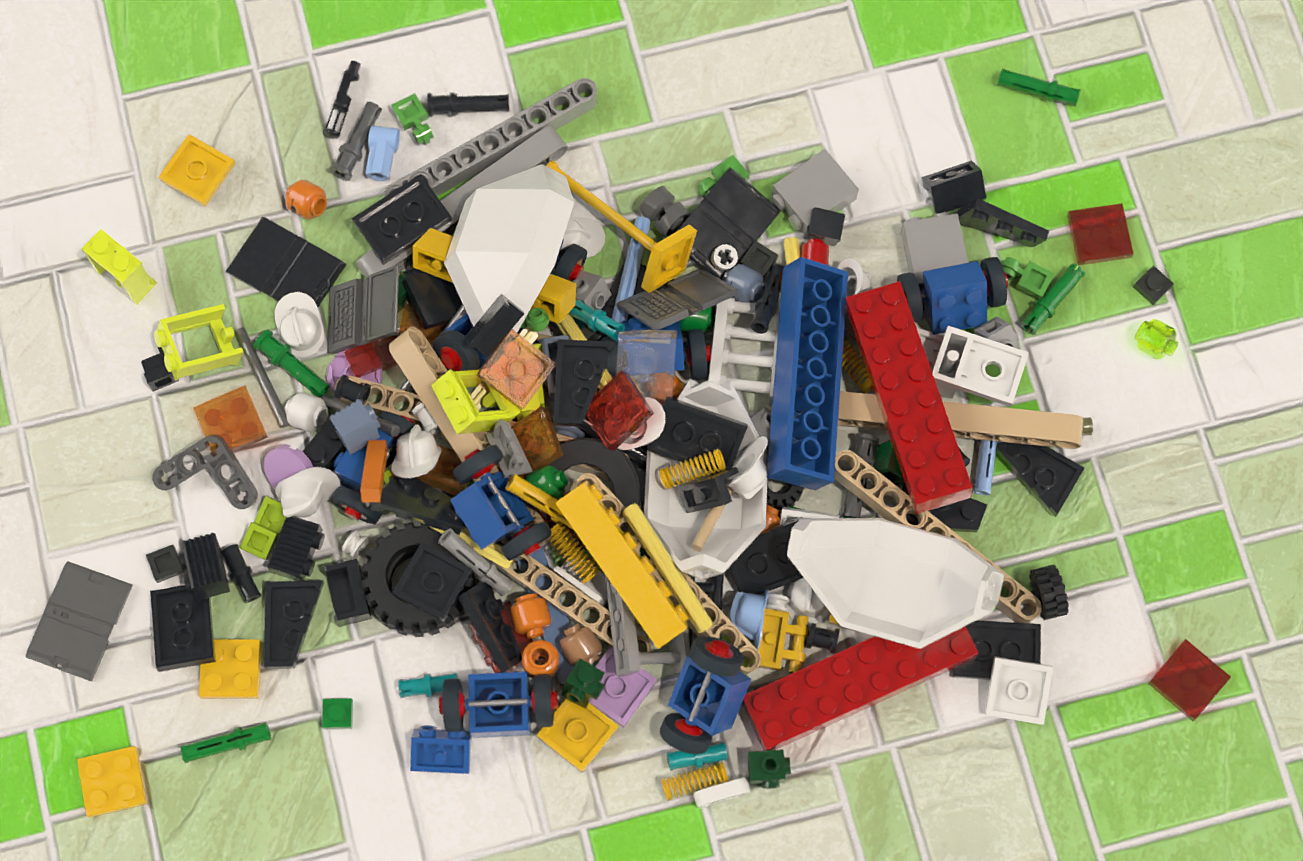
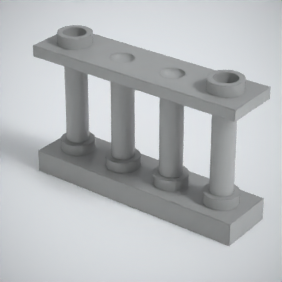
(625, 639)

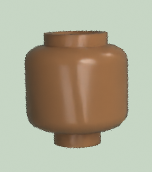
(580, 643)

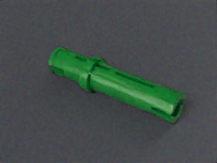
(1039, 87)
(1046, 307)
(259, 734)

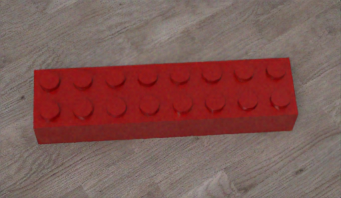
(908, 398)
(848, 685)

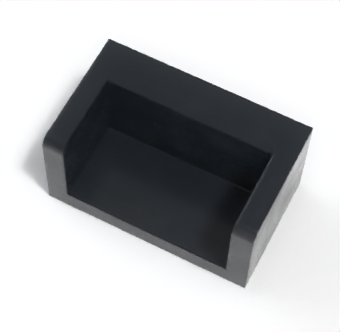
(347, 592)

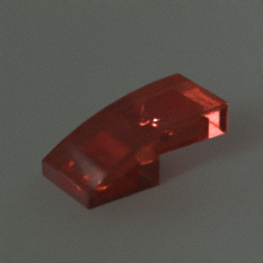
(371, 357)

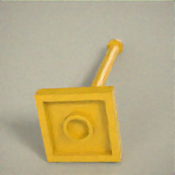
(667, 257)

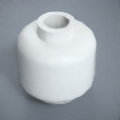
(306, 412)

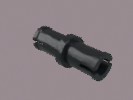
(241, 573)

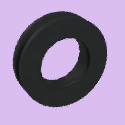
(615, 464)

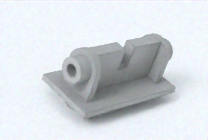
(514, 457)

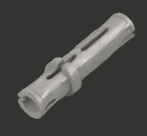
(484, 569)

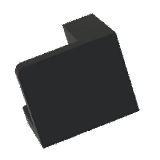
(825, 226)
(156, 372)

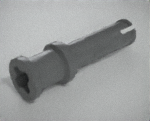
(351, 150)
(864, 449)

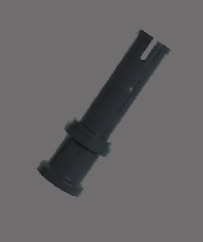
(453, 104)

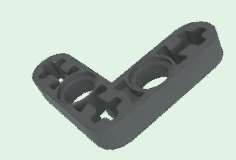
(214, 463)

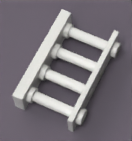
(722, 356)

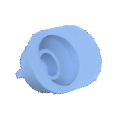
(748, 615)

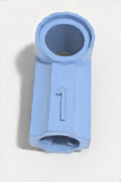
(382, 145)

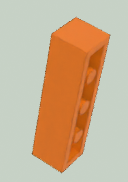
(374, 471)

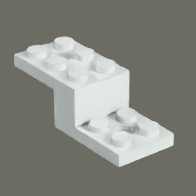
(960, 364)

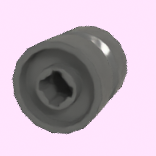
(662, 209)

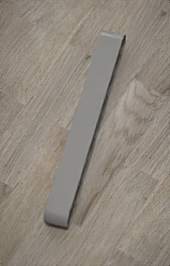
(500, 136)
(537, 150)

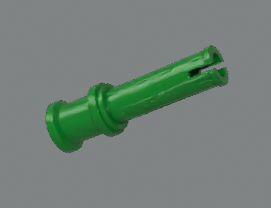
(282, 356)

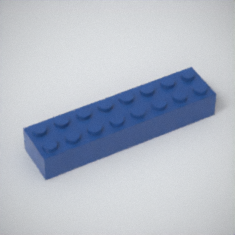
(807, 374)

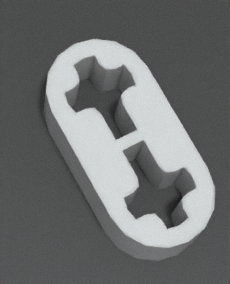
(722, 792)

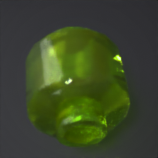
(1156, 339)

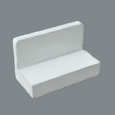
(594, 588)

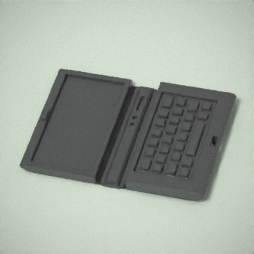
(680, 300)
(363, 310)
(78, 621)

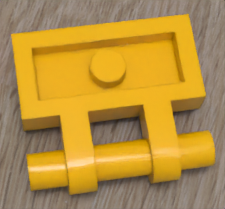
(773, 639)

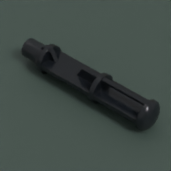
(342, 100)

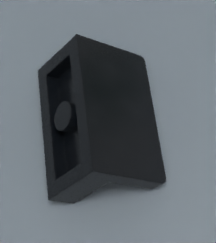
(955, 186)
(494, 325)
(707, 491)

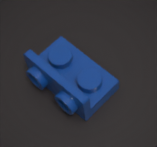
(440, 750)

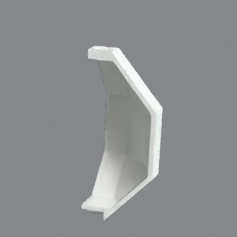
(509, 240)
(740, 519)
(893, 577)

